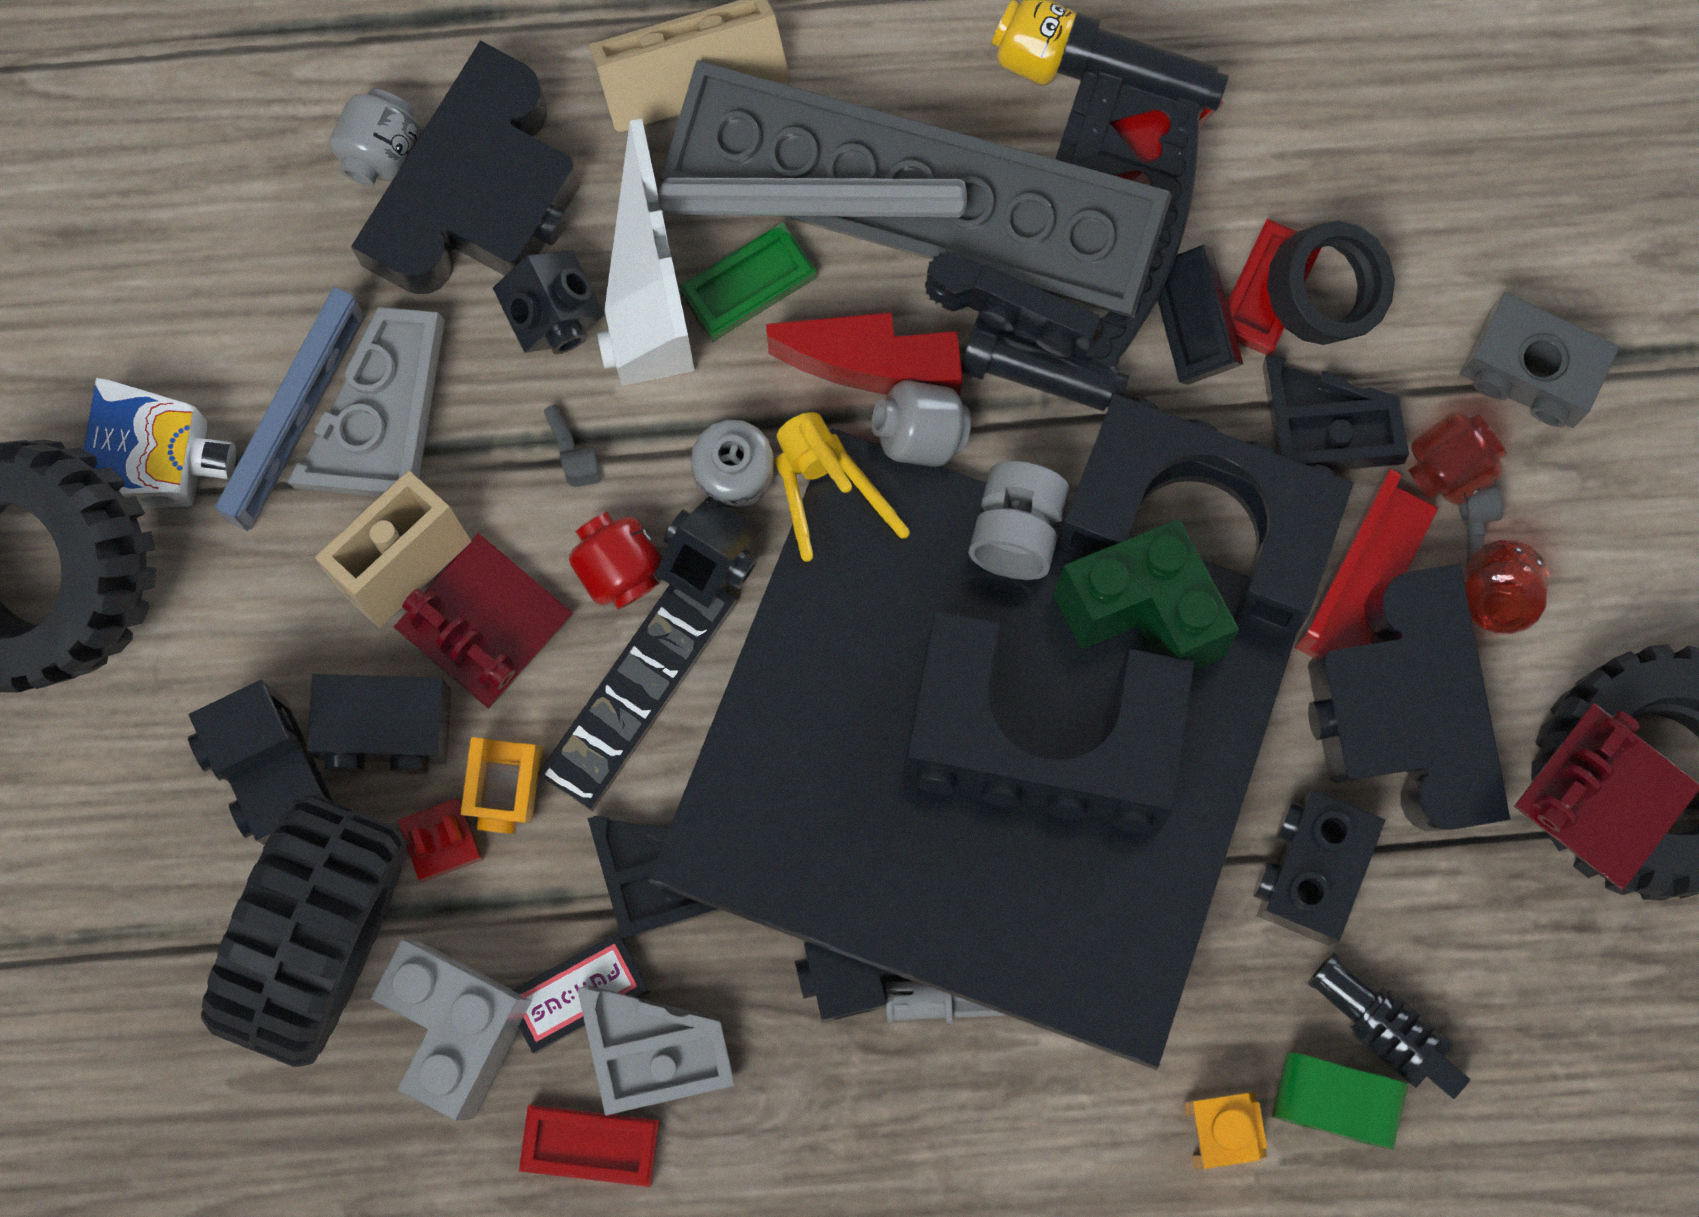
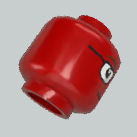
(615, 560)

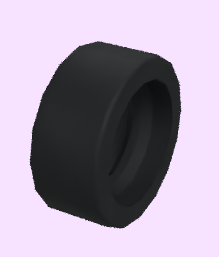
(1372, 274)

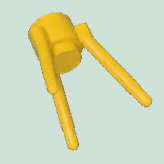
(816, 452)

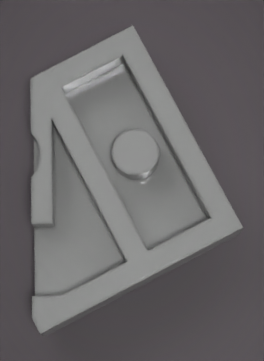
(652, 1050)

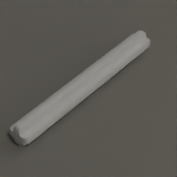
(814, 197)

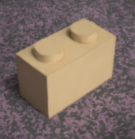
(393, 548)

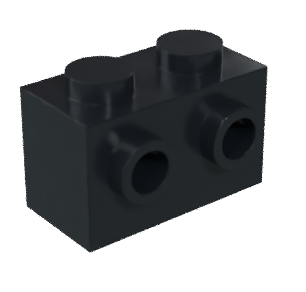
(379, 721)
(1318, 866)

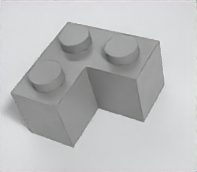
(467, 1022)

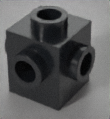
(549, 302)

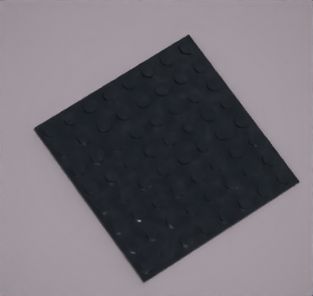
(1024, 912)

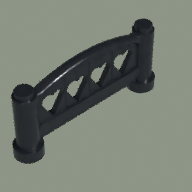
(1116, 82)

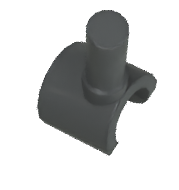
(579, 465)
(1480, 509)

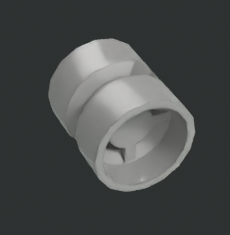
(1019, 520)

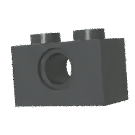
(1574, 357)

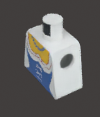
(154, 444)

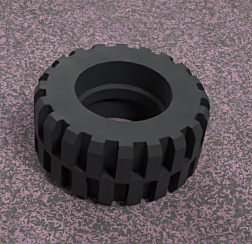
(99, 559)
(1639, 685)
(303, 930)

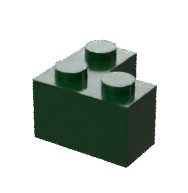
(1151, 585)

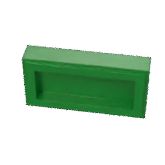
(747, 281)

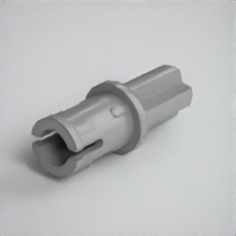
(918, 1002)

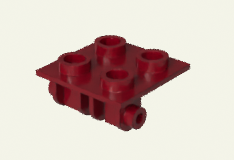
(482, 620)
(1608, 795)

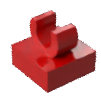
(439, 840)

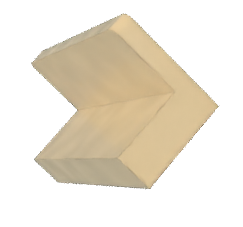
(651, 68)

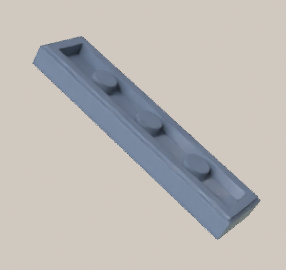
(290, 410)

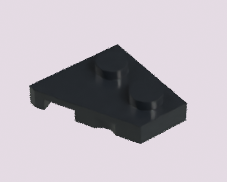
(1332, 420)
(627, 859)

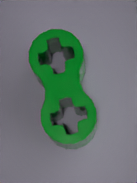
(1340, 1100)

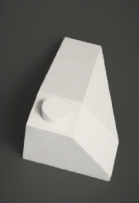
(642, 298)

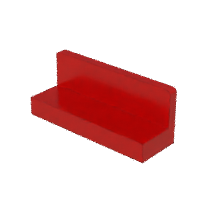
(1375, 553)

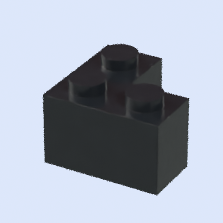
(260, 752)

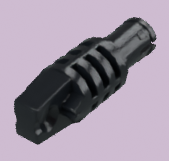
(1390, 1027)

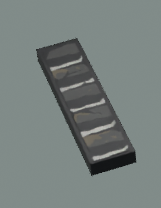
(633, 695)

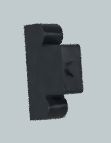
(472, 182)
(1414, 704)

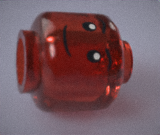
(1457, 458)
(1506, 586)

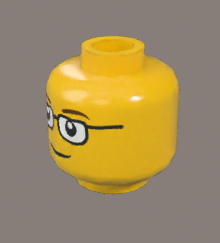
(1033, 38)

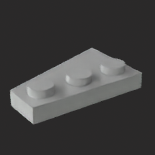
(381, 411)

